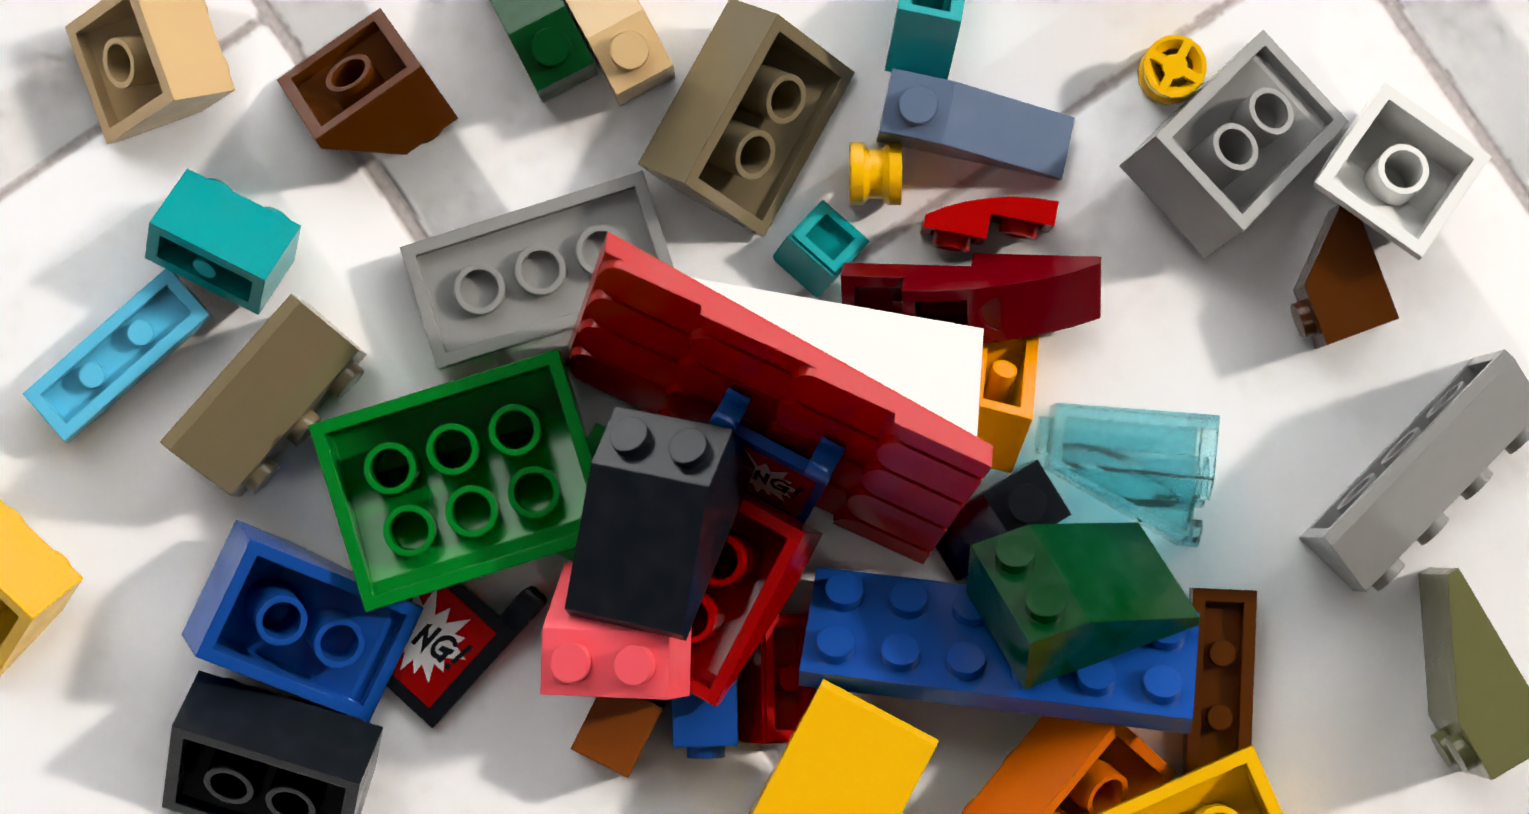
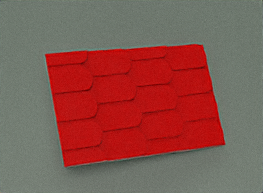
(867, 378)

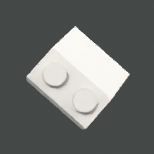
(1401, 170)

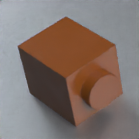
(617, 731)

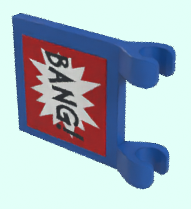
(779, 474)

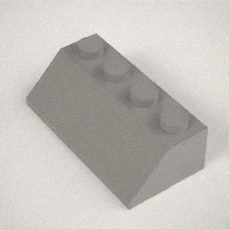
(1423, 473)

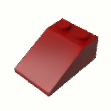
(746, 593)

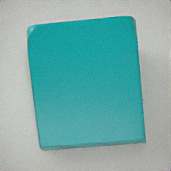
(819, 248)

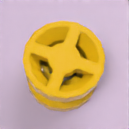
(1178, 59)
(875, 173)

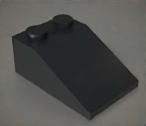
(655, 520)

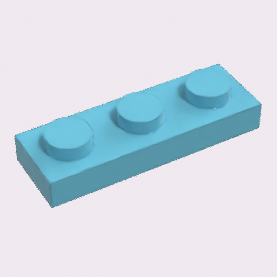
(117, 355)

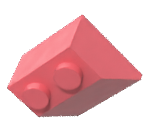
(608, 659)

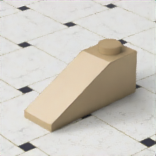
(623, 45)

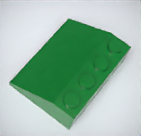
(457, 478)

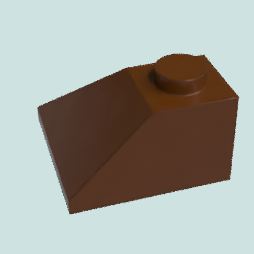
(367, 92)

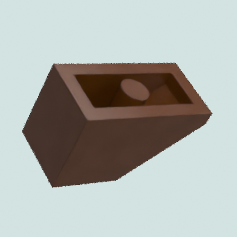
(1341, 284)

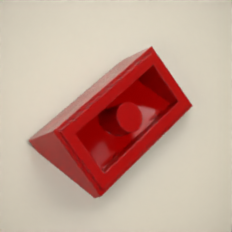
(769, 684)

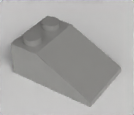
(1234, 145)

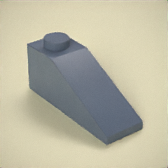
(974, 125)

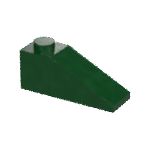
(546, 44)

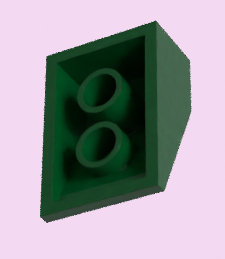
(1073, 595)

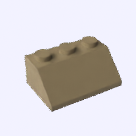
(747, 116)
(266, 398)

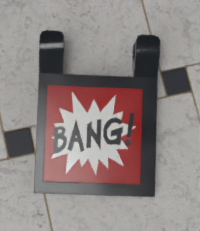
(455, 646)

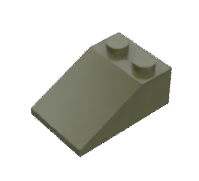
(1470, 680)

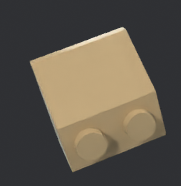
(148, 63)

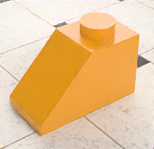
(1007, 397)

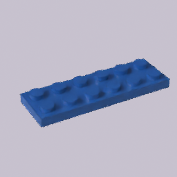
(934, 647)

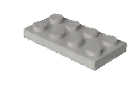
(524, 269)

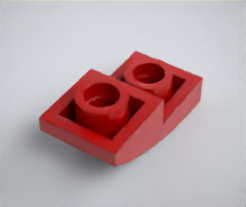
(968, 221)

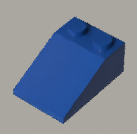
(297, 623)

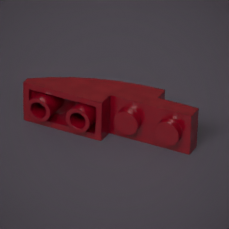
(999, 292)

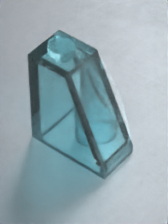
(1136, 462)

